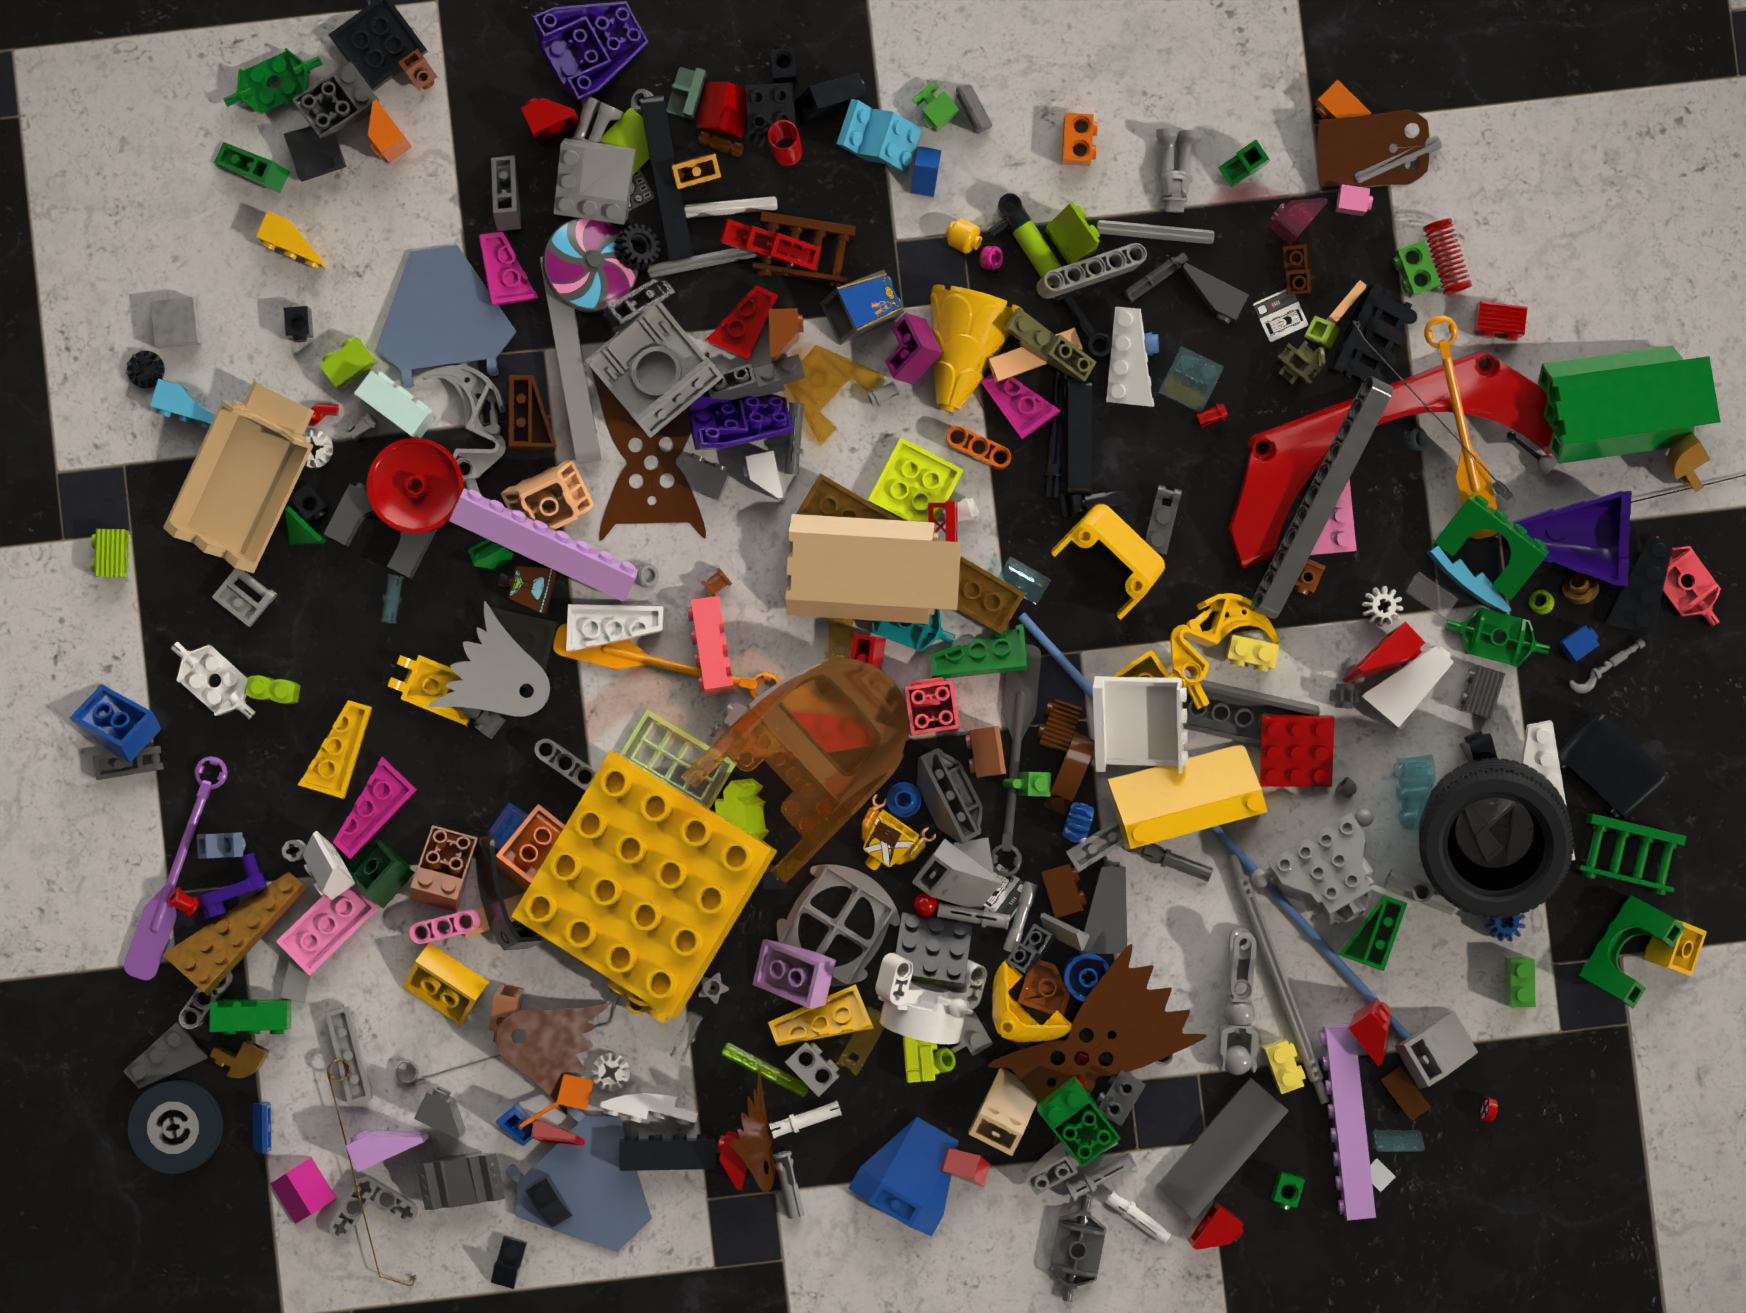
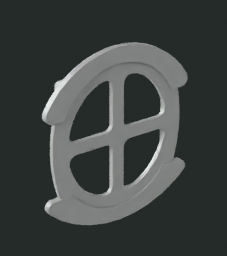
(861, 886)

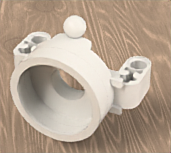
(925, 1009)

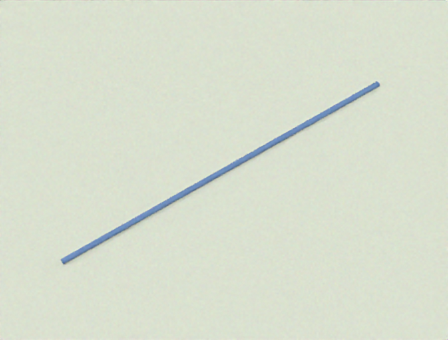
(1230, 844)

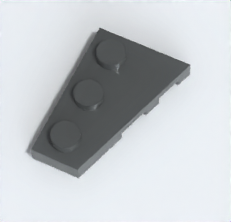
(166, 1056)

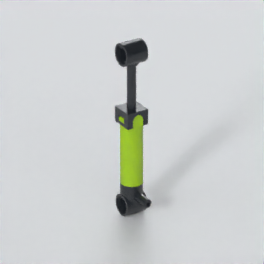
(1044, 261)

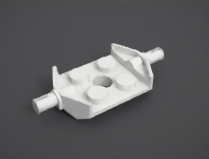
(195, 674)

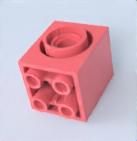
(931, 706)

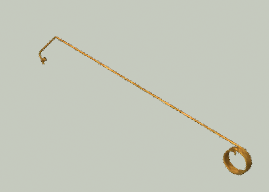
(330, 1078)

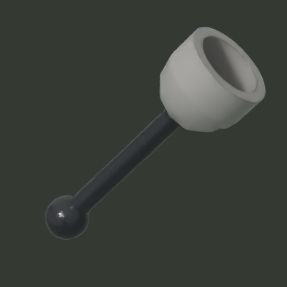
(1545, 463)

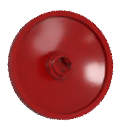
(414, 485)

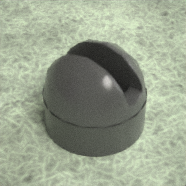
(1346, 788)

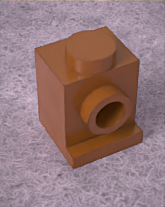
(418, 70)
(1316, 570)

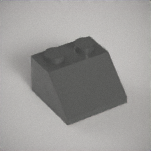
(441, 1113)

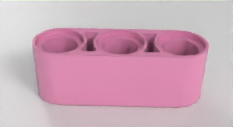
(434, 926)

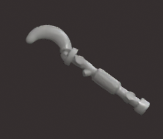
(1613, 661)

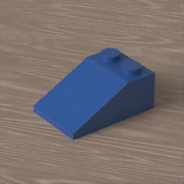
(116, 722)

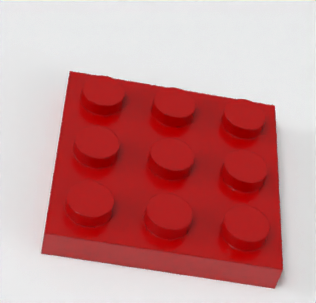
(1296, 750)

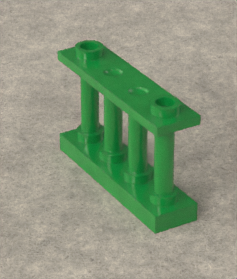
(1623, 831)

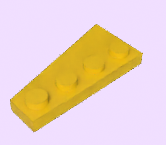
(336, 759)
(841, 1015)

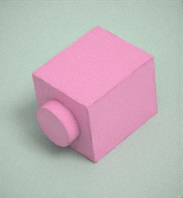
(1353, 200)

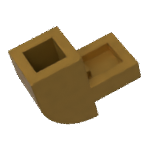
(1684, 458)
(246, 1062)

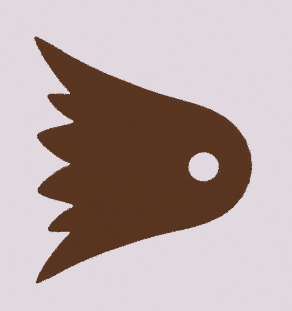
(549, 1043)
(755, 1141)

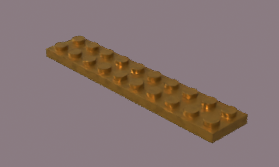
(980, 592)

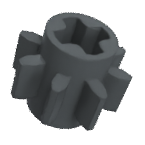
(1344, 696)

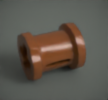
(716, 582)

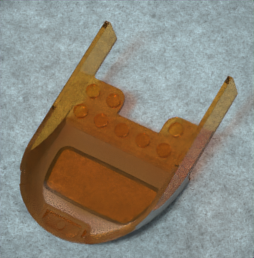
(828, 736)

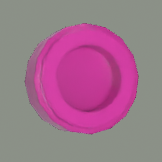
(991, 257)

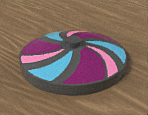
(584, 267)

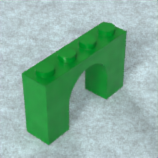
(1525, 551)
(1633, 920)

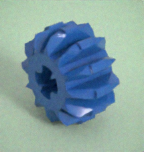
(1078, 822)
(1503, 931)

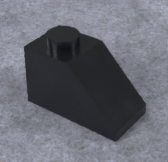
(548, 1201)

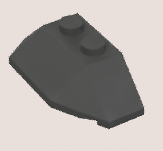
(949, 795)

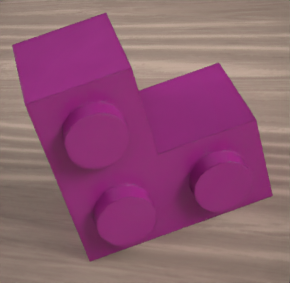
(916, 349)

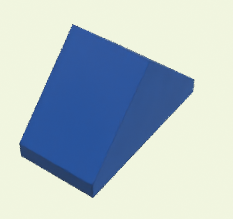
(925, 171)
(510, 1123)

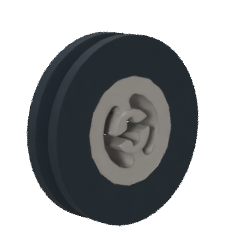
(147, 1131)

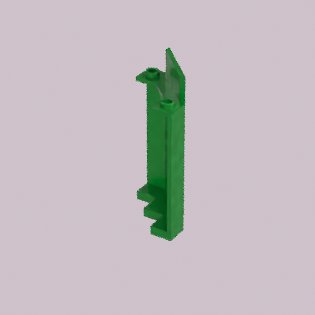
(1626, 402)

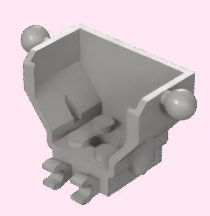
(1326, 870)

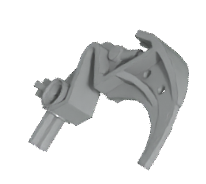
(478, 459)

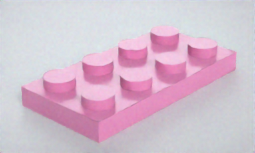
(326, 928)

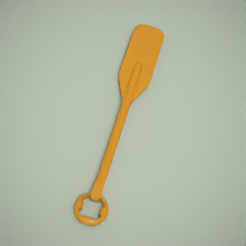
(1469, 473)
(627, 655)

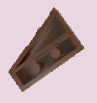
(526, 416)

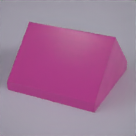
(303, 1190)

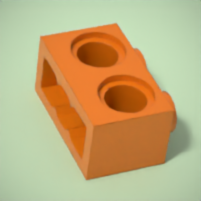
(1072, 139)

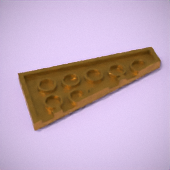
(221, 945)

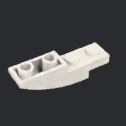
(639, 1104)

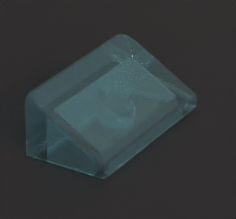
(1024, 579)
(1397, 1140)

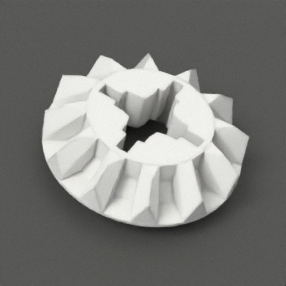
(322, 455)
(621, 1075)

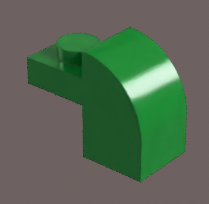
(1246, 162)

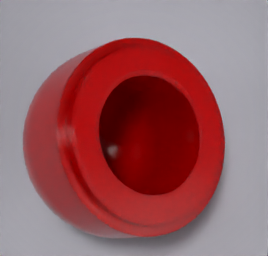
(925, 904)

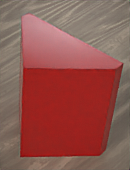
(723, 109)

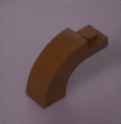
(1070, 773)

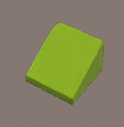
(1322, 332)

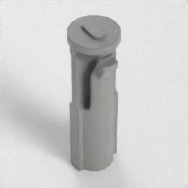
(788, 1183)

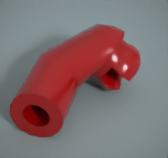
(321, 410)

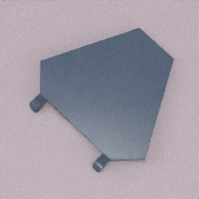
(442, 316)
(603, 1201)

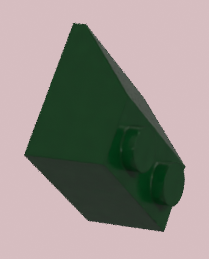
(380, 872)

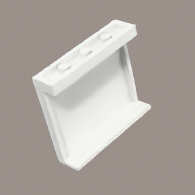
(1139, 722)

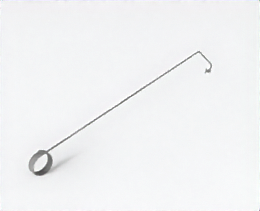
(417, 1071)

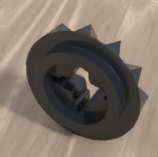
(156, 369)

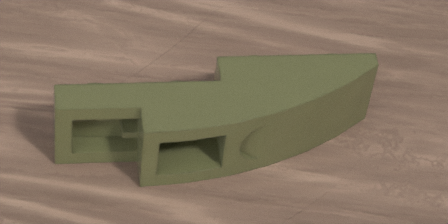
(1049, 347)

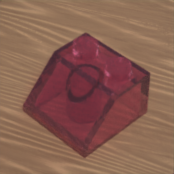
(1294, 217)

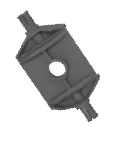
(1077, 1229)

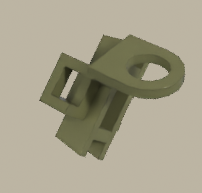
(1313, 363)

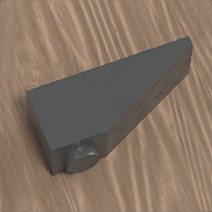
(505, 193)
(1218, 296)

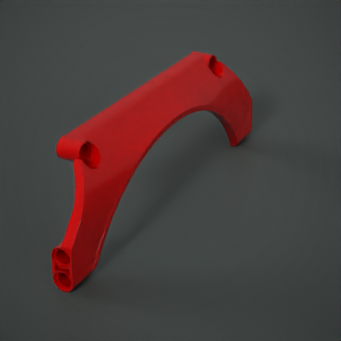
(1301, 444)

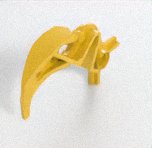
(1187, 658)

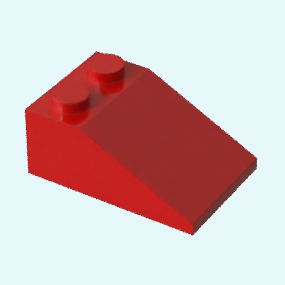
(1393, 650)

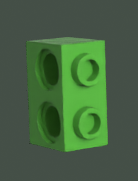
(1424, 267)

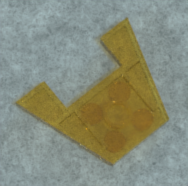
(824, 378)

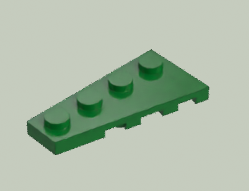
(983, 656)

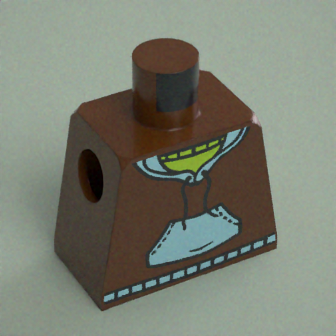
(530, 586)

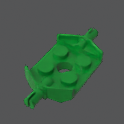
(254, 82)
(1478, 640)

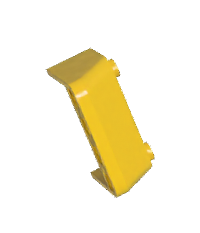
(1105, 525)

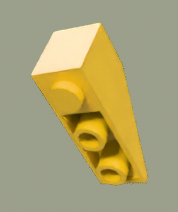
(283, 234)

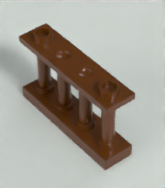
(819, 231)

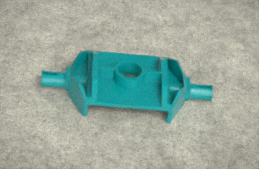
(916, 635)

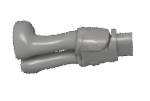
(605, 114)
(1176, 183)

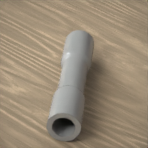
(1025, 902)

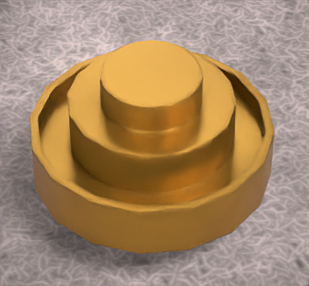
(1580, 588)

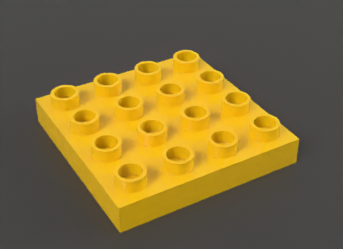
(644, 884)

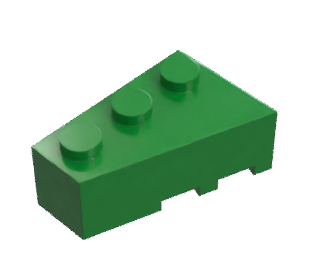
(250, 1015)

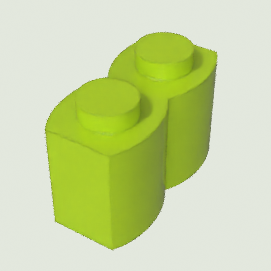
(269, 689)

